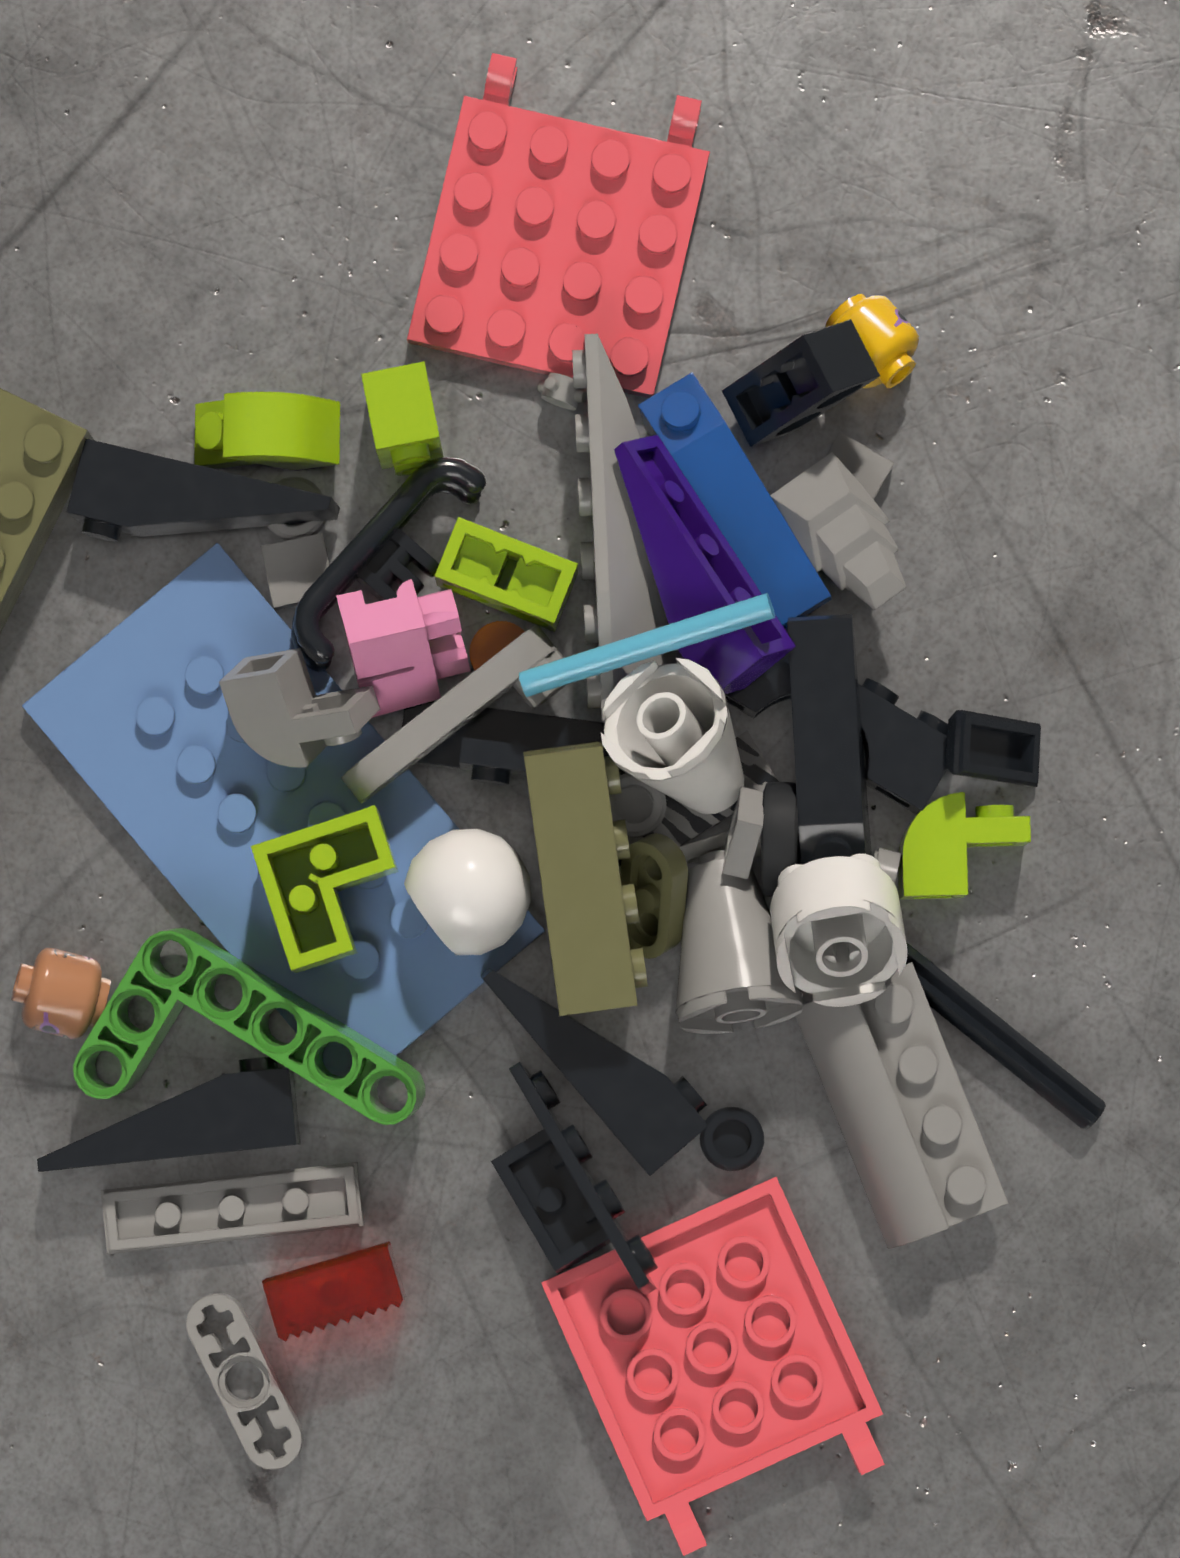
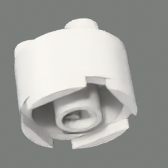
(838, 929)

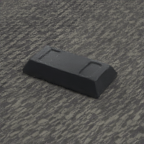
(993, 748)

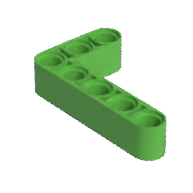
(247, 1021)

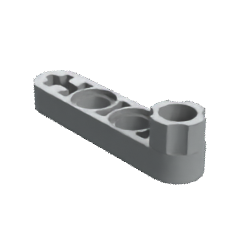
(453, 712)

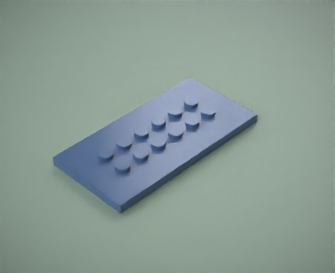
(162, 754)

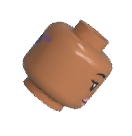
(61, 993)

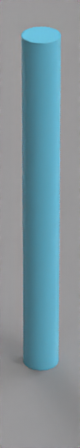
(647, 645)

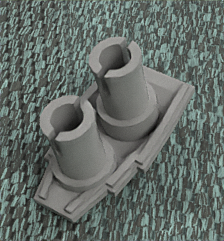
(842, 531)

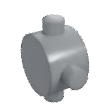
(560, 391)

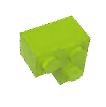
(307, 872)

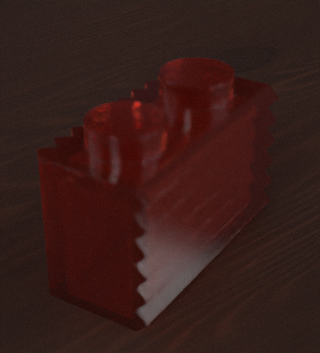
(334, 1291)

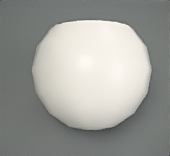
(470, 889)

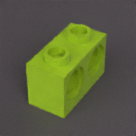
(402, 417)
(506, 574)

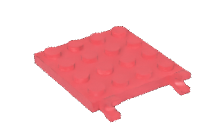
(558, 237)
(721, 1361)

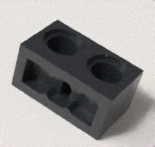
(800, 382)

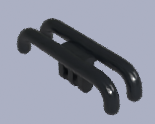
(381, 552)

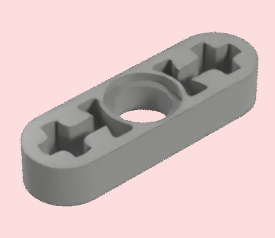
(280, 1416)

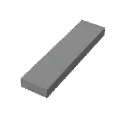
(232, 1208)

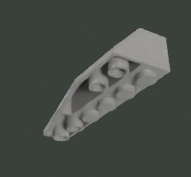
(617, 557)

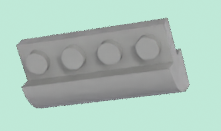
(902, 1111)

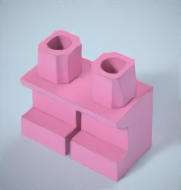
(404, 645)

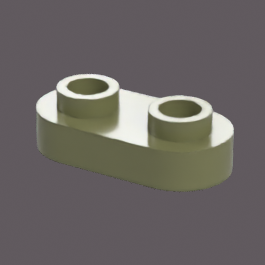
(660, 886)

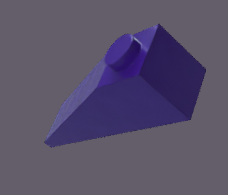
(695, 565)

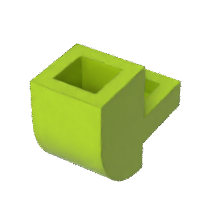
(267, 430)
(937, 843)

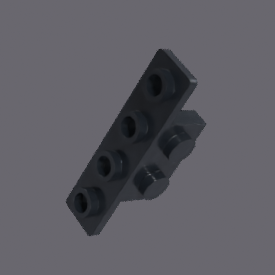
(496, 740)
(559, 1196)

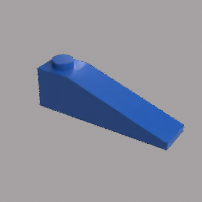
(734, 496)

